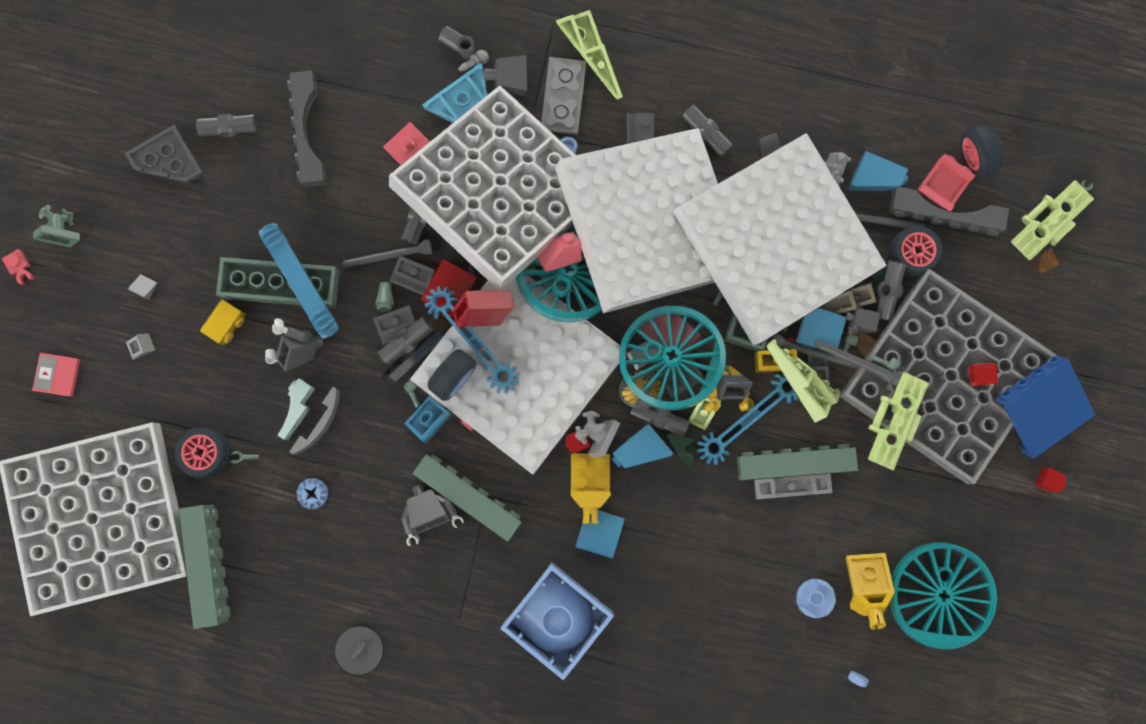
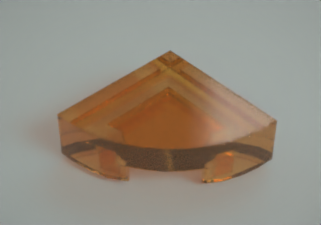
(1047, 261)
(440, 323)
(865, 343)

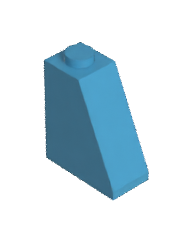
(877, 174)
(641, 448)

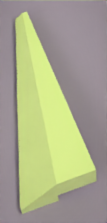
(585, 37)
(812, 391)

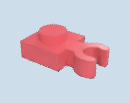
(17, 264)

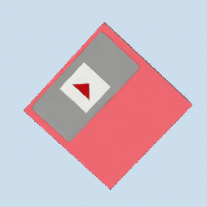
(56, 374)

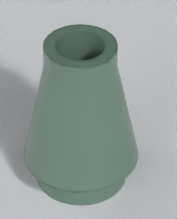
(384, 298)

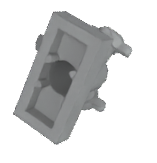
(836, 164)
(600, 433)

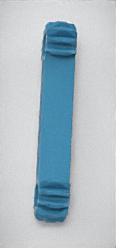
(298, 280)
(472, 339)
(745, 421)

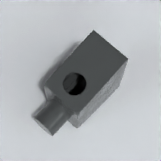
(509, 74)

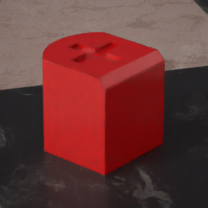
(983, 374)
(575, 445)
(1050, 480)

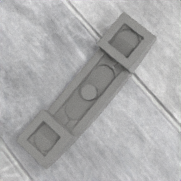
(331, 402)
(793, 486)

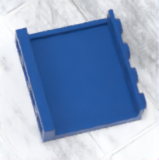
(1046, 405)

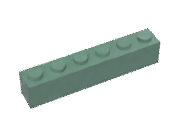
(797, 463)
(467, 497)

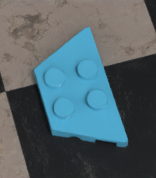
(459, 96)

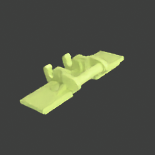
(1056, 224)
(903, 422)

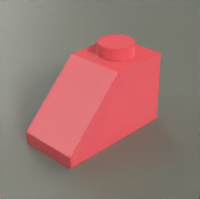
(561, 252)

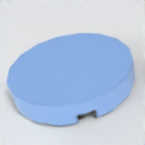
(815, 598)

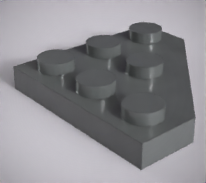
(165, 157)

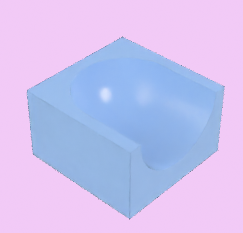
(557, 621)

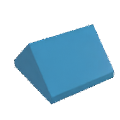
(428, 419)

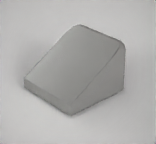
(143, 286)
(140, 345)

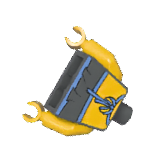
(731, 386)

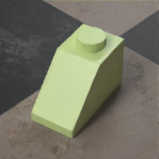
(700, 416)

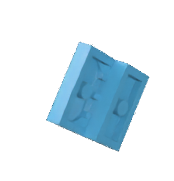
(821, 326)
(601, 537)

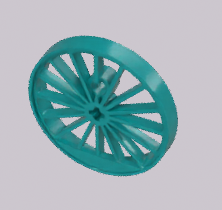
(560, 277)
(714, 372)
(940, 640)

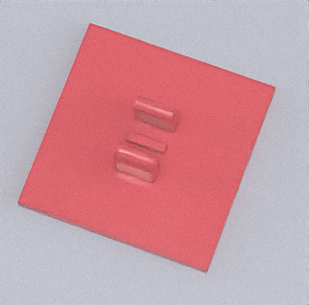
(406, 143)

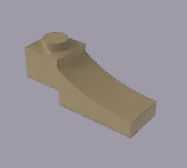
(851, 299)

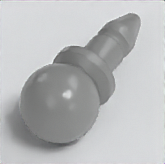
(480, 56)

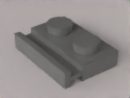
(640, 127)
(412, 275)
(393, 322)

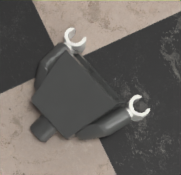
(294, 348)
(426, 512)

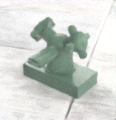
(54, 230)

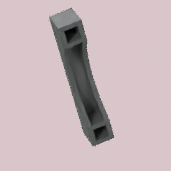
(304, 91)
(911, 204)

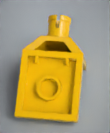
(590, 483)
(870, 586)

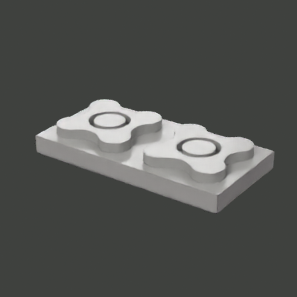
(563, 95)

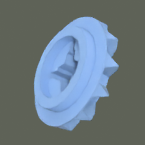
(321, 492)

